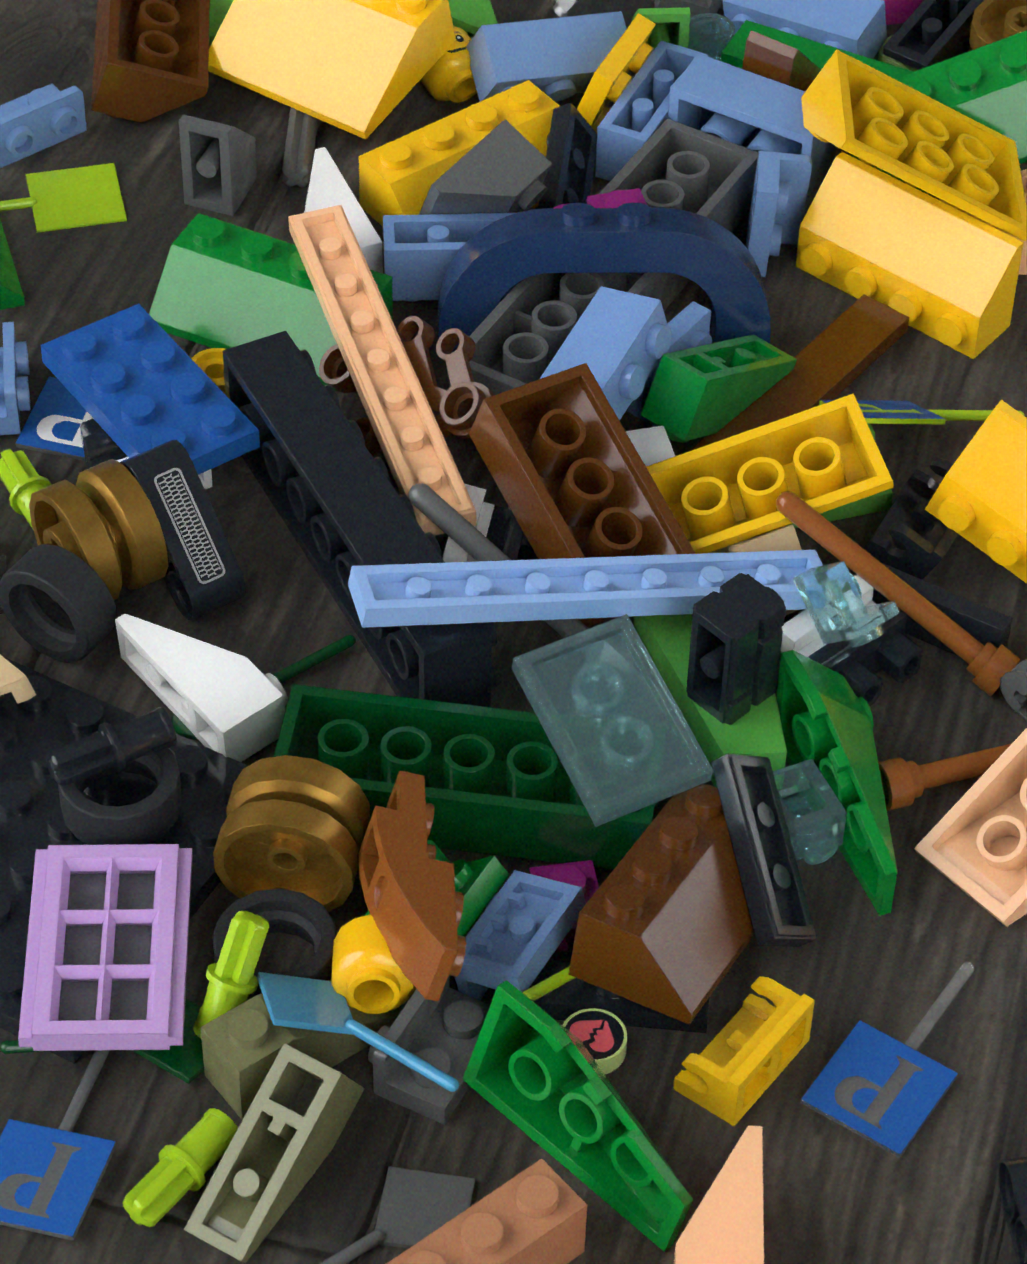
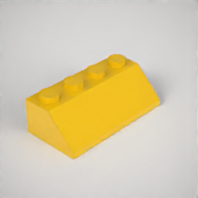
(400, 173)
(911, 255)
(732, 485)
(987, 490)

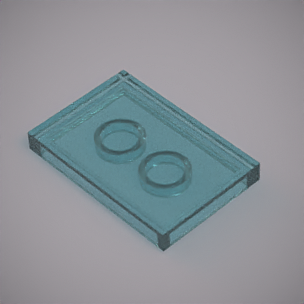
(611, 720)

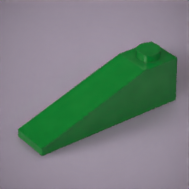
(835, 730)
(569, 1107)

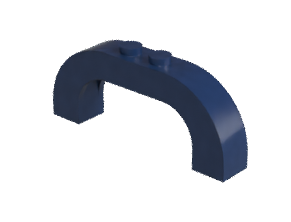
(606, 242)

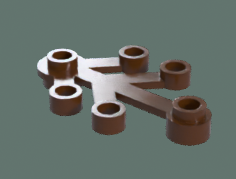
(456, 405)

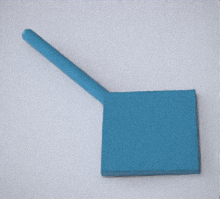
(318, 1007)

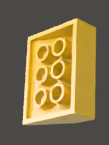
(333, 56)
(917, 141)

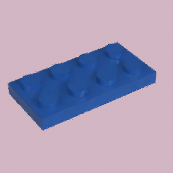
(148, 390)

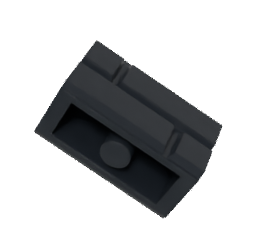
(735, 648)

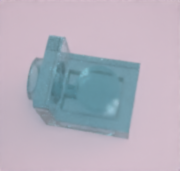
(837, 605)

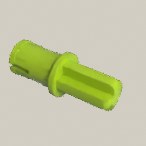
(20, 480)
(232, 976)
(180, 1168)

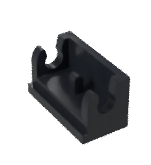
(909, 534)

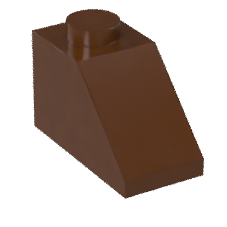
(778, 62)

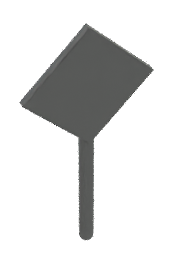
(411, 1209)

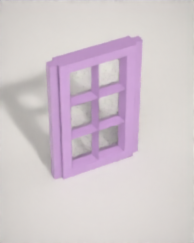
(107, 948)

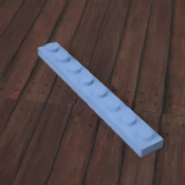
(563, 587)

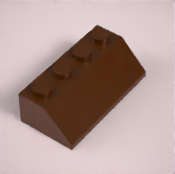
(149, 56)
(573, 472)
(668, 912)

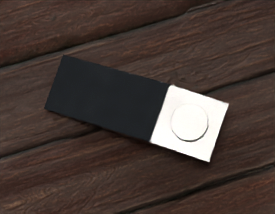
(933, 33)

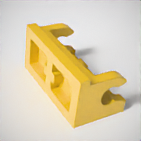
(748, 1051)

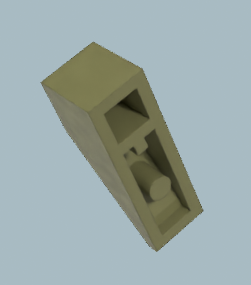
(245, 1044)
(274, 1152)

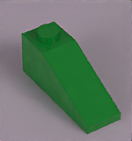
(711, 384)

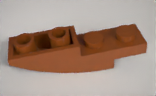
(410, 890)

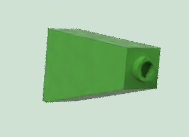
(752, 735)

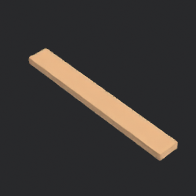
(377, 360)

